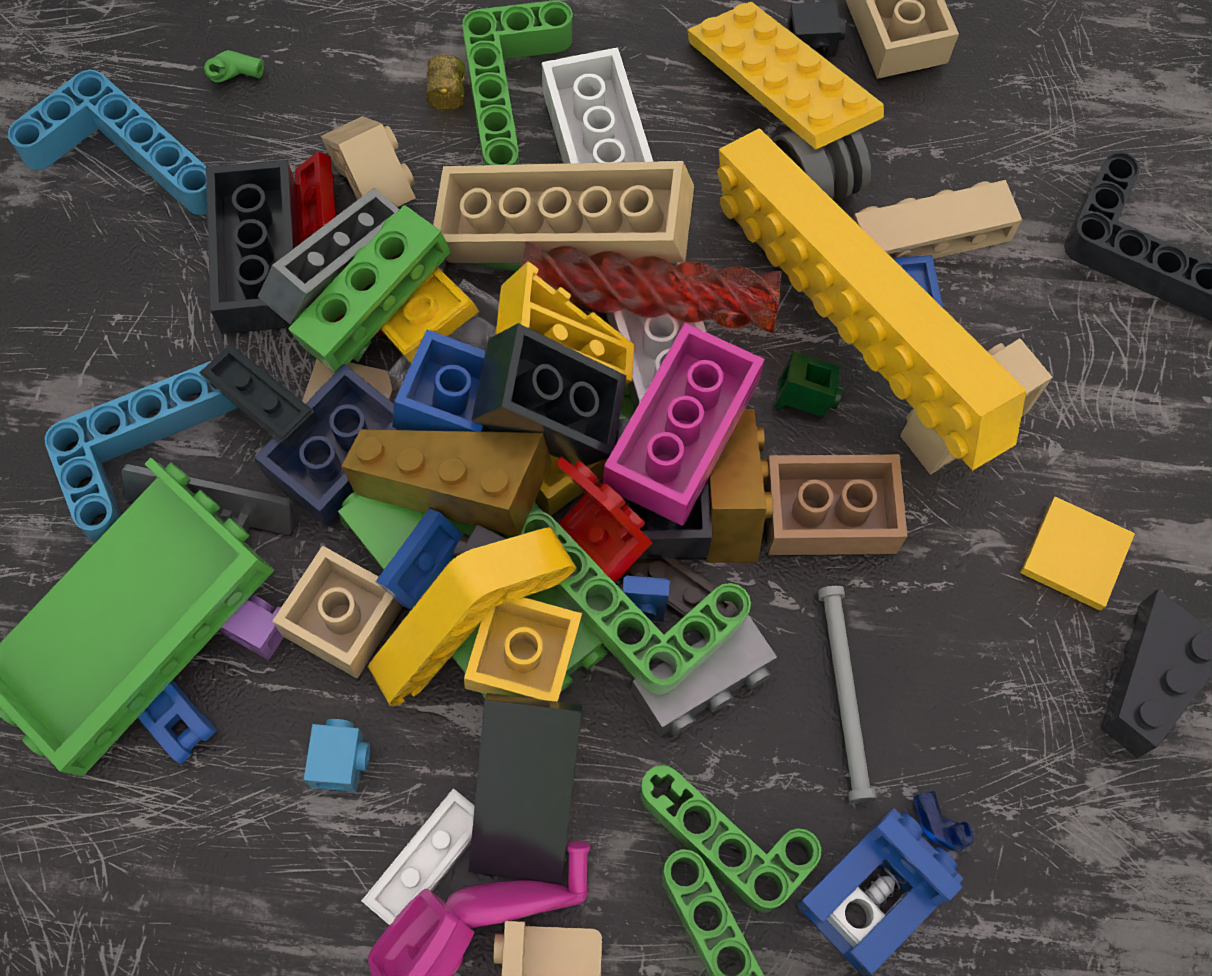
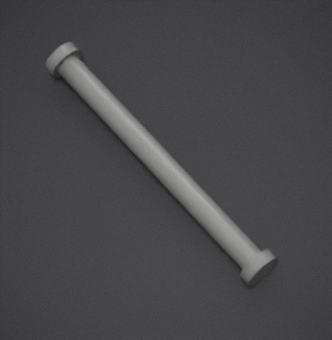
(846, 694)

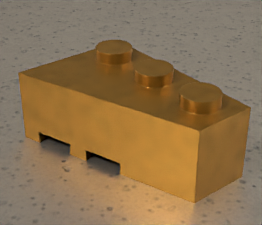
(738, 495)

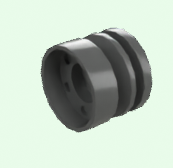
(836, 168)

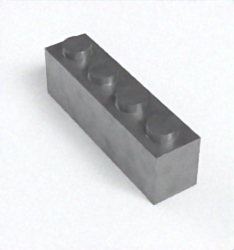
(311, 265)

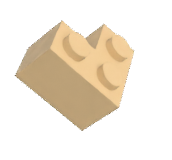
(367, 158)

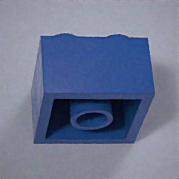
(440, 387)

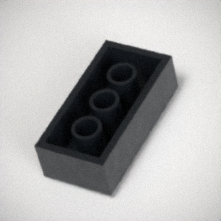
(248, 231)

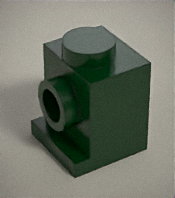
(809, 385)

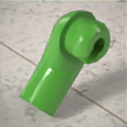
(230, 64)

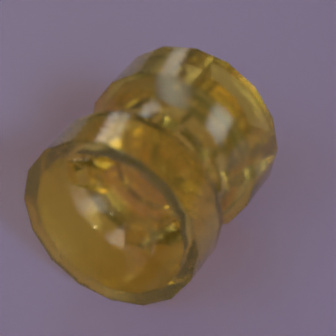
(445, 85)

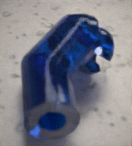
(939, 829)

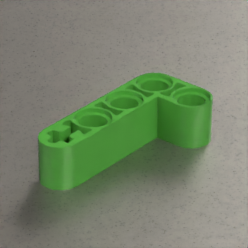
(722, 831)

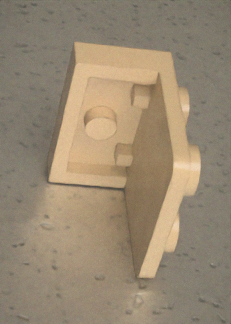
(548, 951)

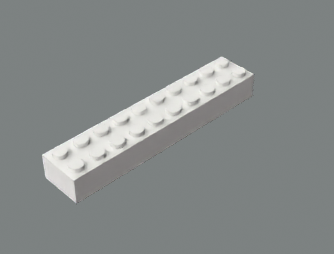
(601, 124)

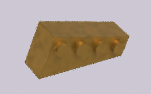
(459, 473)

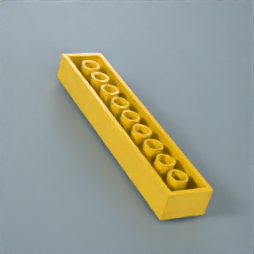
(872, 301)

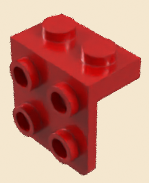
(600, 526)

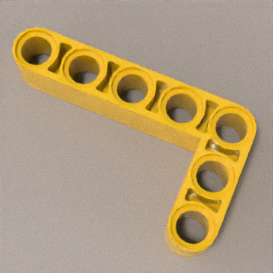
(460, 601)

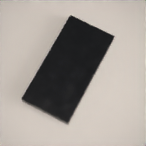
(524, 787)

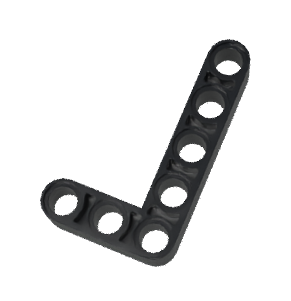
(1185, 275)

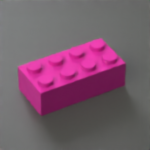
(683, 423)

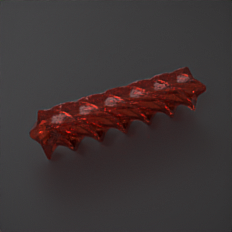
(656, 287)

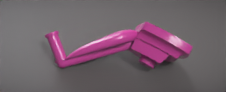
(434, 934)

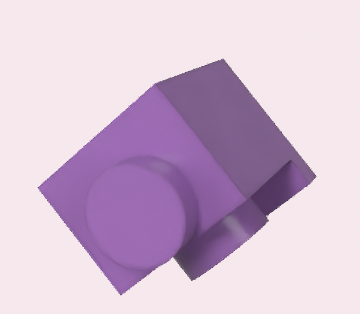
(254, 627)

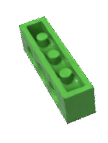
(367, 311)

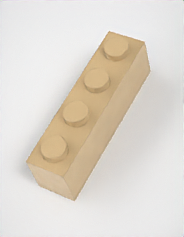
(944, 222)

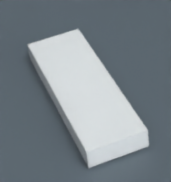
(424, 858)

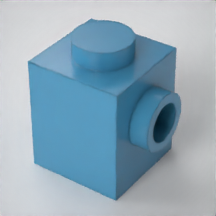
(336, 756)

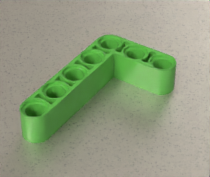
(501, 35)
(624, 613)
(705, 892)

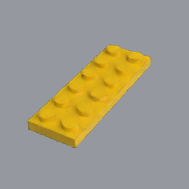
(785, 75)

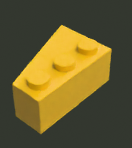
(549, 312)

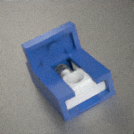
(910, 862)

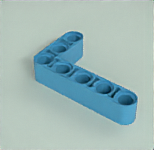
(95, 103)
(133, 433)

